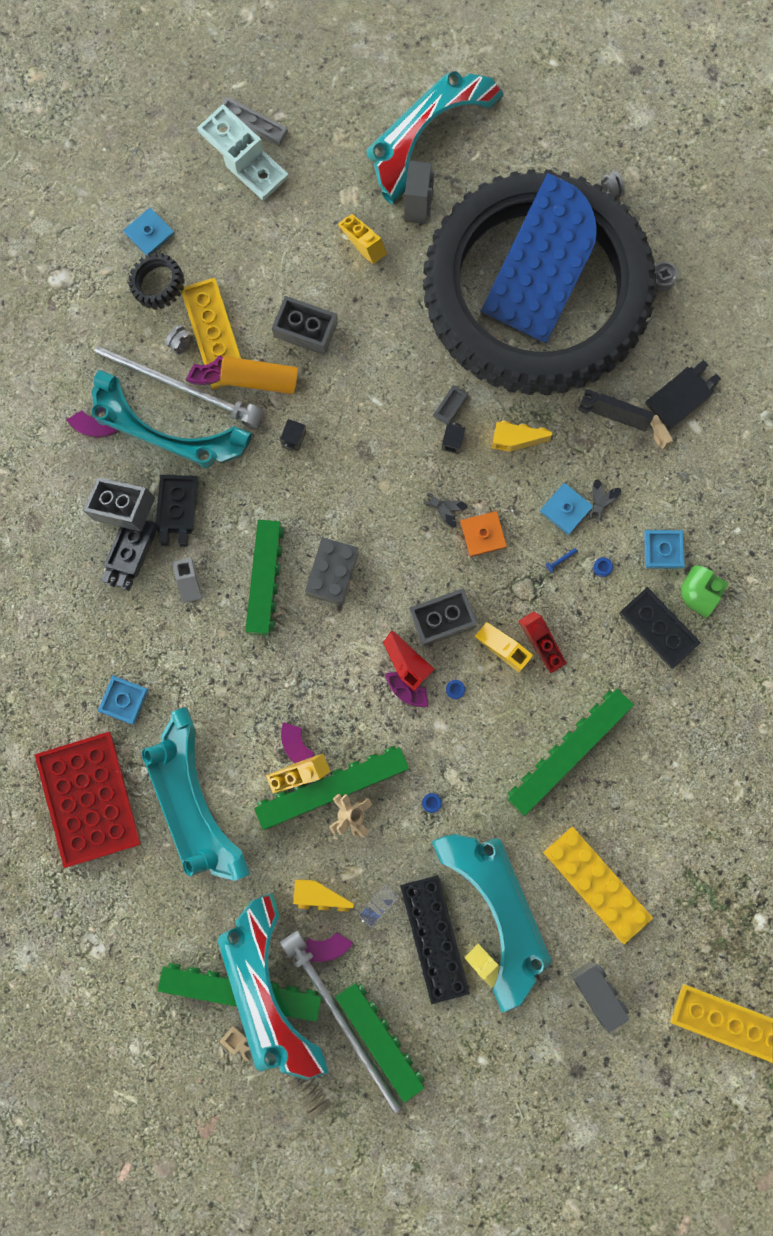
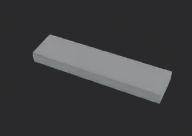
(257, 122)

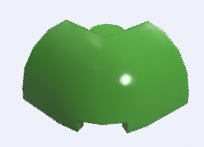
(702, 590)

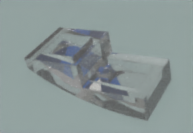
(378, 906)

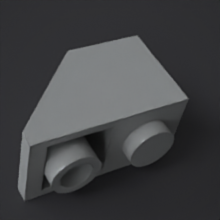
(187, 580)

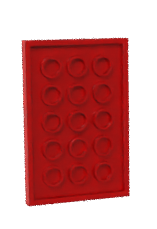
(87, 799)

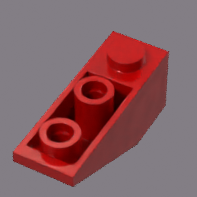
(542, 641)
(407, 662)

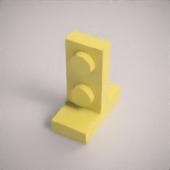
(483, 964)

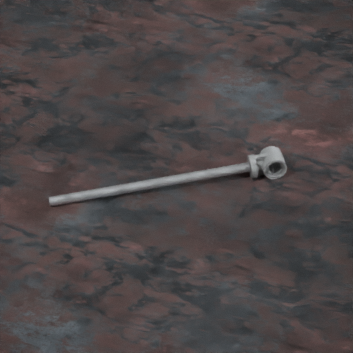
(249, 416)
(295, 947)

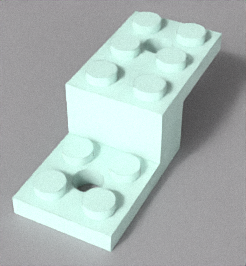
(242, 152)

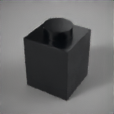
(293, 435)
(453, 438)

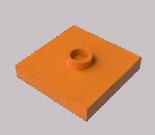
(483, 534)

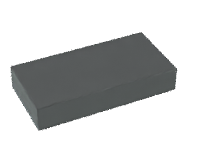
(450, 405)

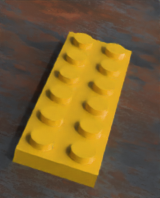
(210, 322)
(597, 885)
(724, 1022)

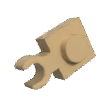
(661, 434)
(235, 1041)

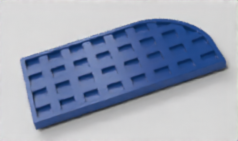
(544, 260)

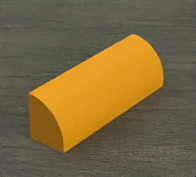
(258, 375)

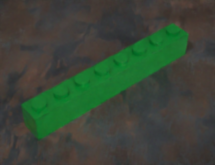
(568, 754)
(323, 791)
(217, 989)

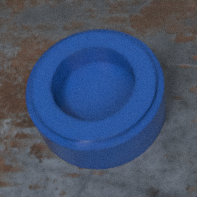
(602, 567)
(455, 689)
(431, 802)

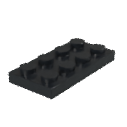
(659, 628)

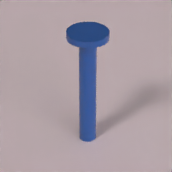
(550, 567)

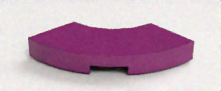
(205, 374)
(89, 426)
(401, 690)
(293, 743)
(328, 949)

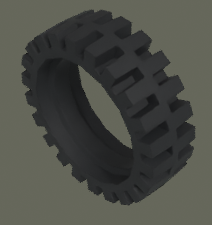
(144, 268)

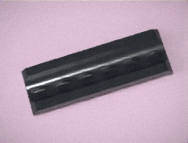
(434, 939)

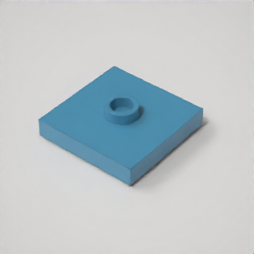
(148, 232)
(566, 508)
(664, 549)
(123, 700)

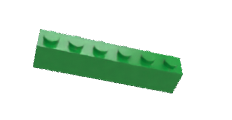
(263, 578)
(380, 1041)

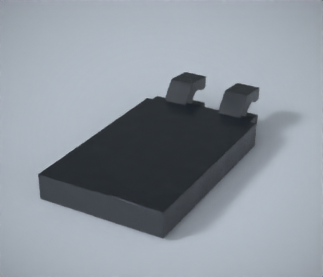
(682, 395)
(616, 410)
(176, 507)
(128, 555)

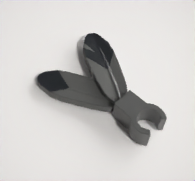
(600, 500)
(445, 508)

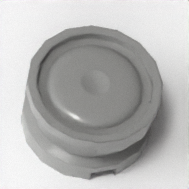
(613, 184)
(665, 276)
(179, 339)

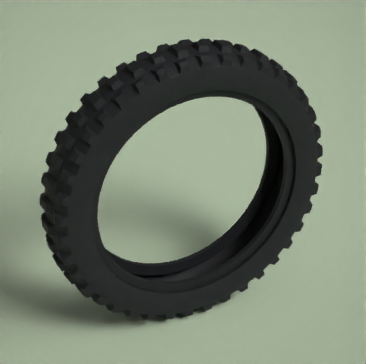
(519, 368)

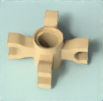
(350, 815)

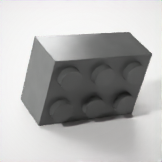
(419, 192)
(304, 325)
(119, 504)
(332, 571)
(443, 617)
(600, 996)

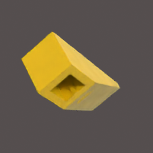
(363, 238)
(514, 437)
(504, 647)
(298, 773)
(316, 894)

